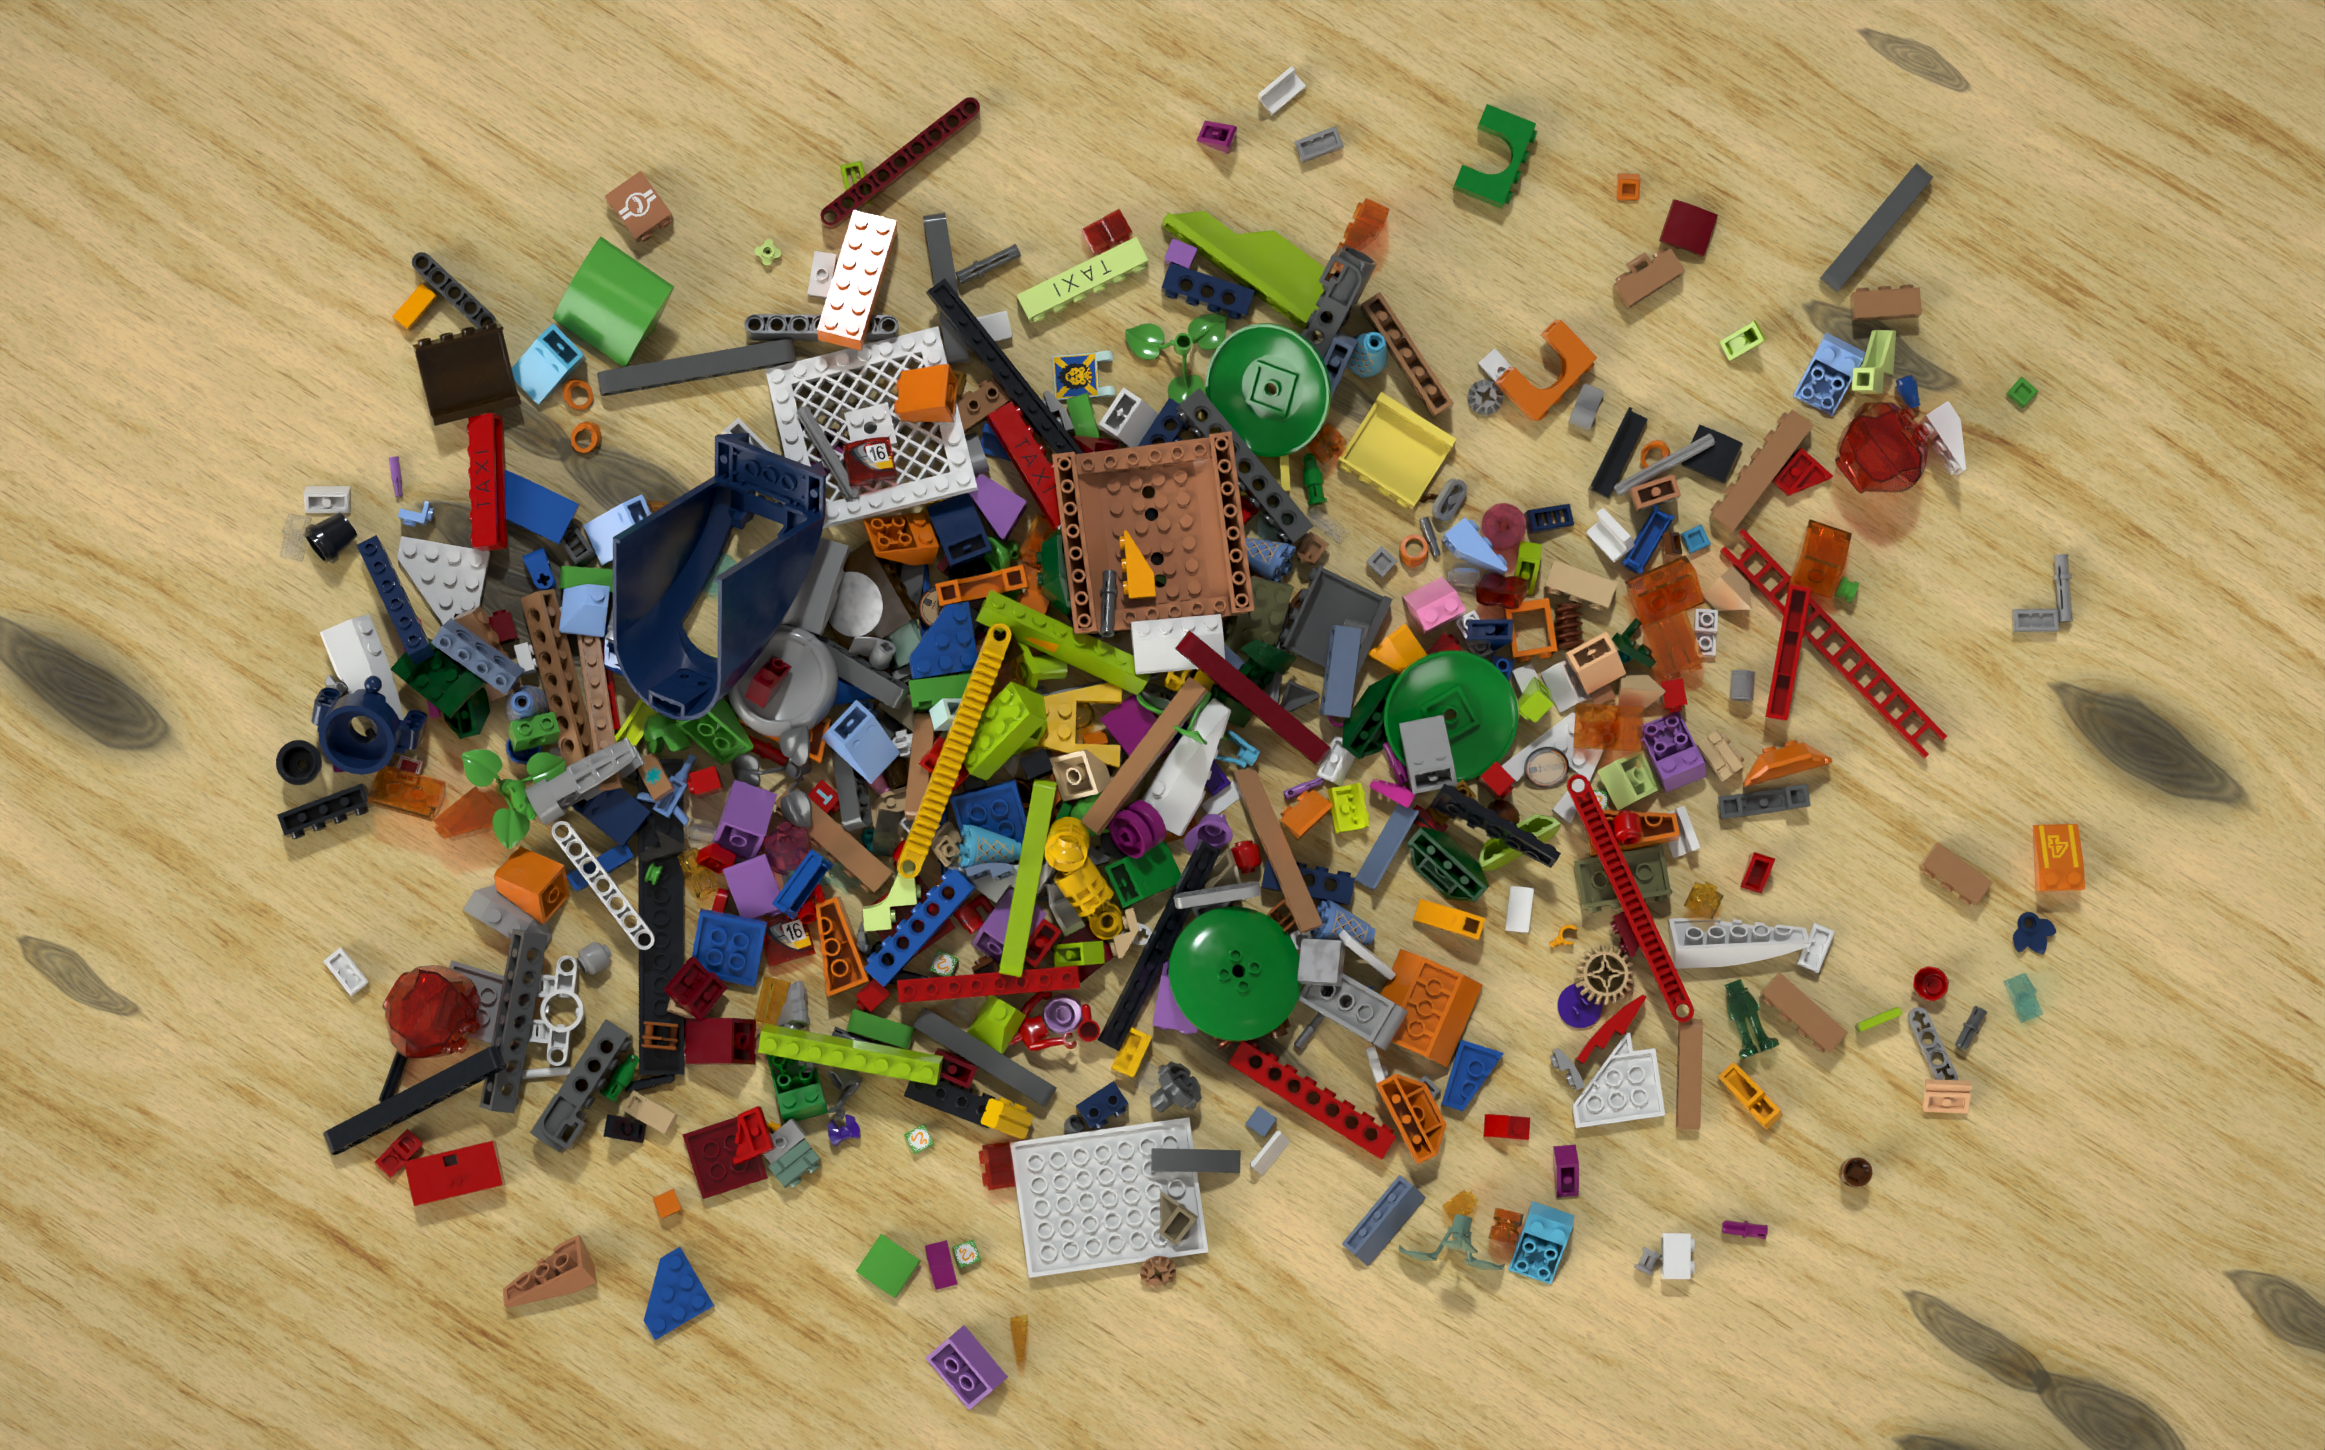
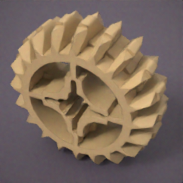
(1604, 965)

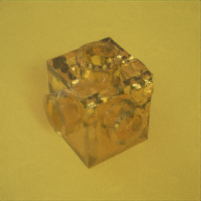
(1704, 900)

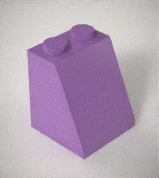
(998, 506)
(744, 819)
(753, 887)
(992, 933)
(1167, 1013)

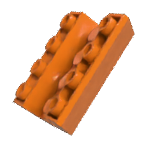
(1436, 1005)

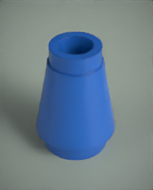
(1908, 391)

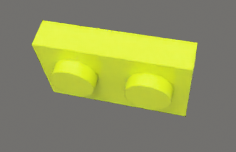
(1348, 807)

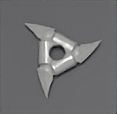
(863, 942)

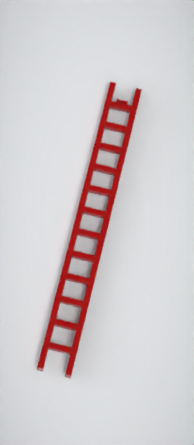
(1832, 659)

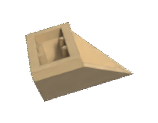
(1729, 591)
(1638, 689)

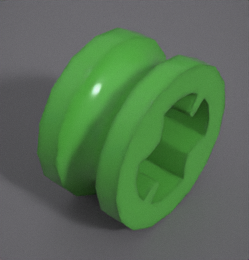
(653, 873)

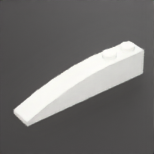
(358, 655)
(1182, 778)
(1718, 943)

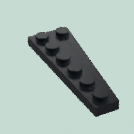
(1453, 804)

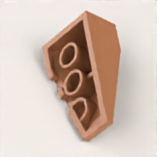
(560, 1274)

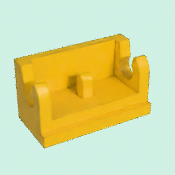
(1131, 1052)

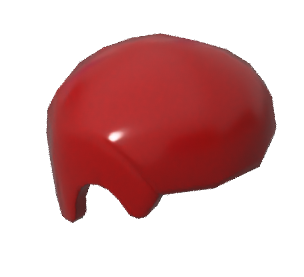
(1931, 983)

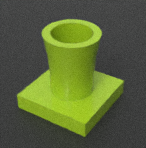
(1039, 667)

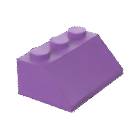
(966, 1367)

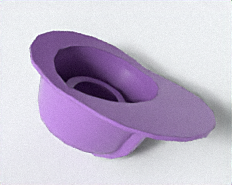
(1211, 829)

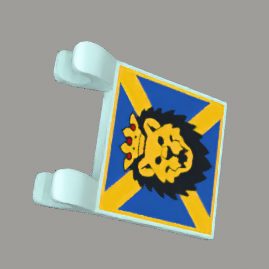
(1079, 374)

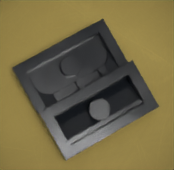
(1716, 460)

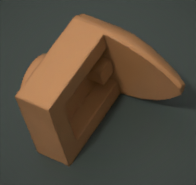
(1311, 549)

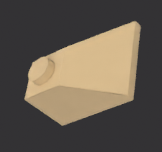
(1079, 774)

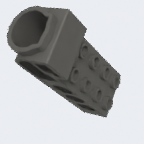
(1339, 295)
(569, 1103)

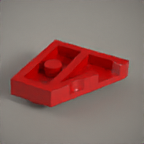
(1800, 473)
(752, 1136)

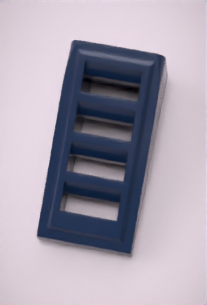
(1531, 523)

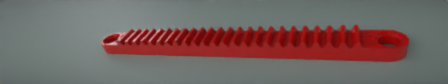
(1630, 898)

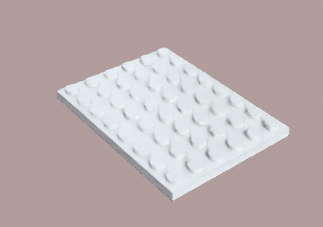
(1097, 1202)

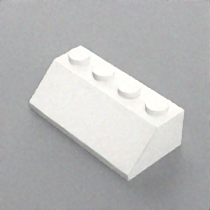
(1156, 641)

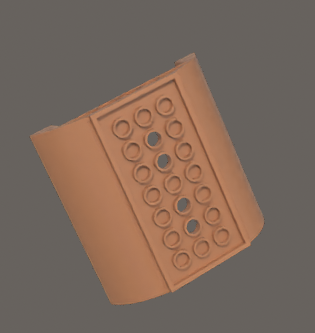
(1195, 529)

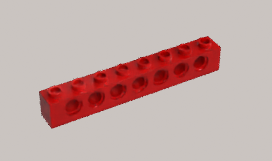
(988, 984)
(1377, 1147)

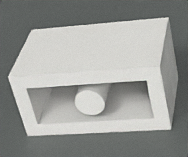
(1676, 1256)

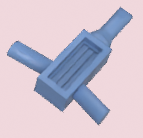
(668, 804)

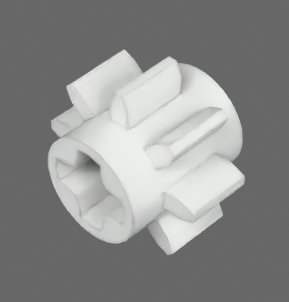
(903, 743)

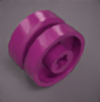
(1137, 829)

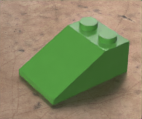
(718, 733)

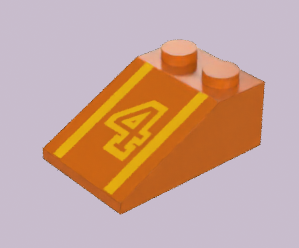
(2058, 858)

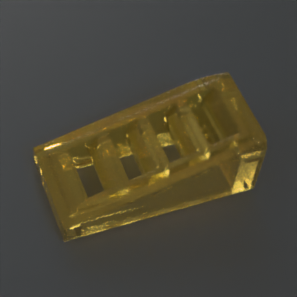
(1019, 1332)

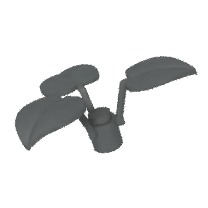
(795, 745)

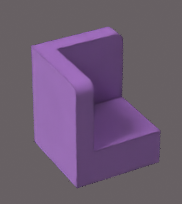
(1180, 254)

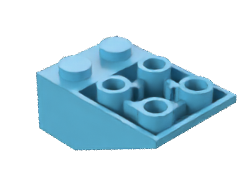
(547, 364)
(1541, 1242)

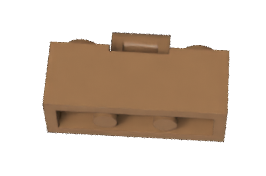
(1641, 284)

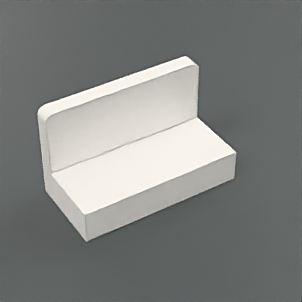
(1281, 91)
(1610, 536)
(1564, 686)
(1688, 840)

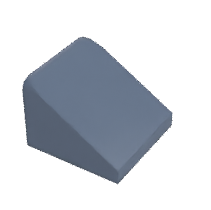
(1261, 1121)

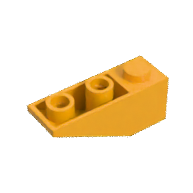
(1140, 577)
(1449, 919)

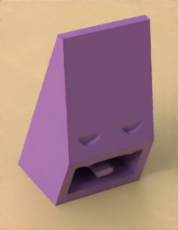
(1673, 752)

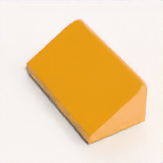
(415, 307)

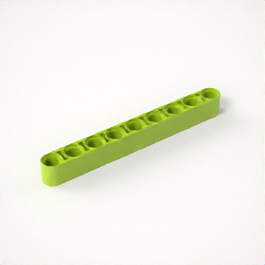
(1027, 877)

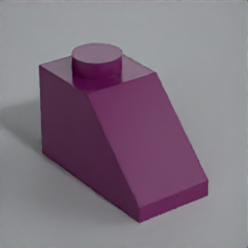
(1566, 1170)

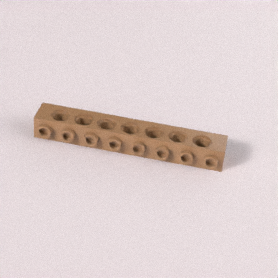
(558, 675)

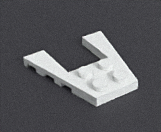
(1580, 760)

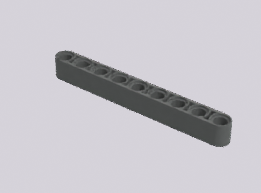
(696, 367)

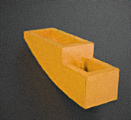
(1750, 1095)

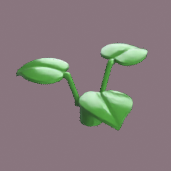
(1148, 339)
(1189, 733)
(481, 769)

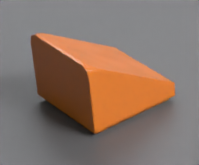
(1628, 186)
(1096, 737)
(667, 1204)

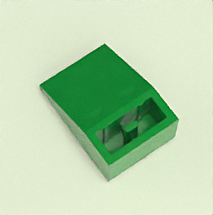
(1144, 876)
(797, 1093)

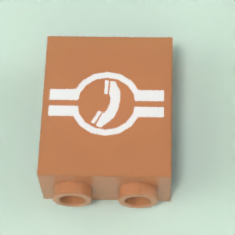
(639, 207)

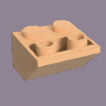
(1596, 663)

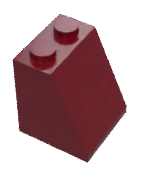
(720, 1041)

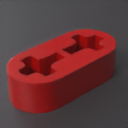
(721, 900)

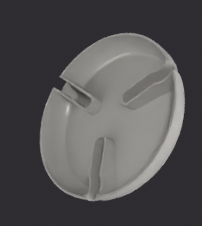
(804, 694)

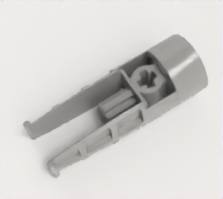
(582, 780)

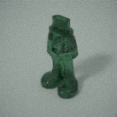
(1741, 1006)

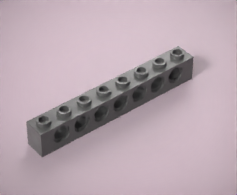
(1256, 470)
(508, 1010)

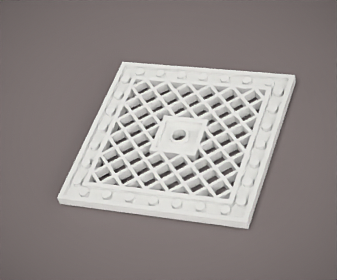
(843, 364)

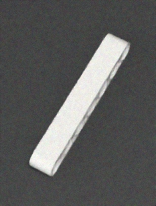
(601, 873)

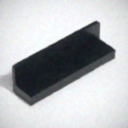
(1618, 453)

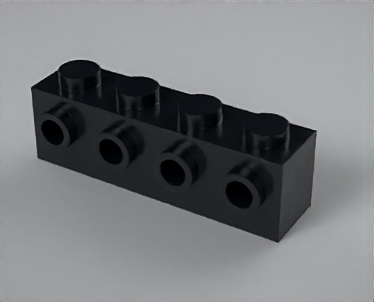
(325, 810)
(950, 1099)

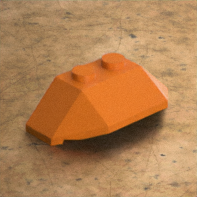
(1784, 762)
(1413, 1115)

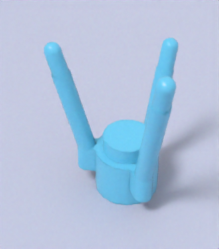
(1246, 752)

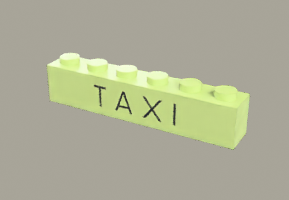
(1083, 279)

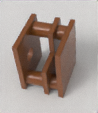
(1278, 918)
(648, 1037)

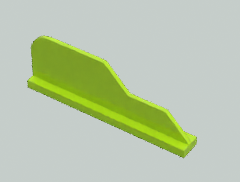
(1257, 260)

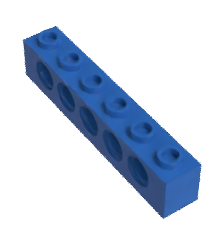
(963, 888)

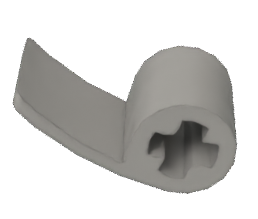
(1586, 407)
(977, 454)
(879, 650)

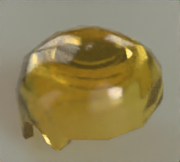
(1084, 718)

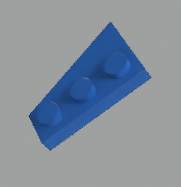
(1468, 1073)

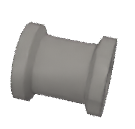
(1651, 1263)

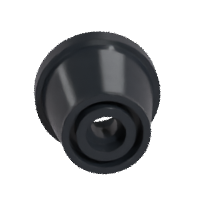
(330, 537)
(290, 757)

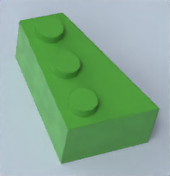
(927, 691)

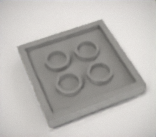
(489, 989)

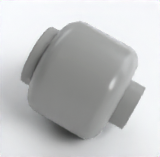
(594, 958)

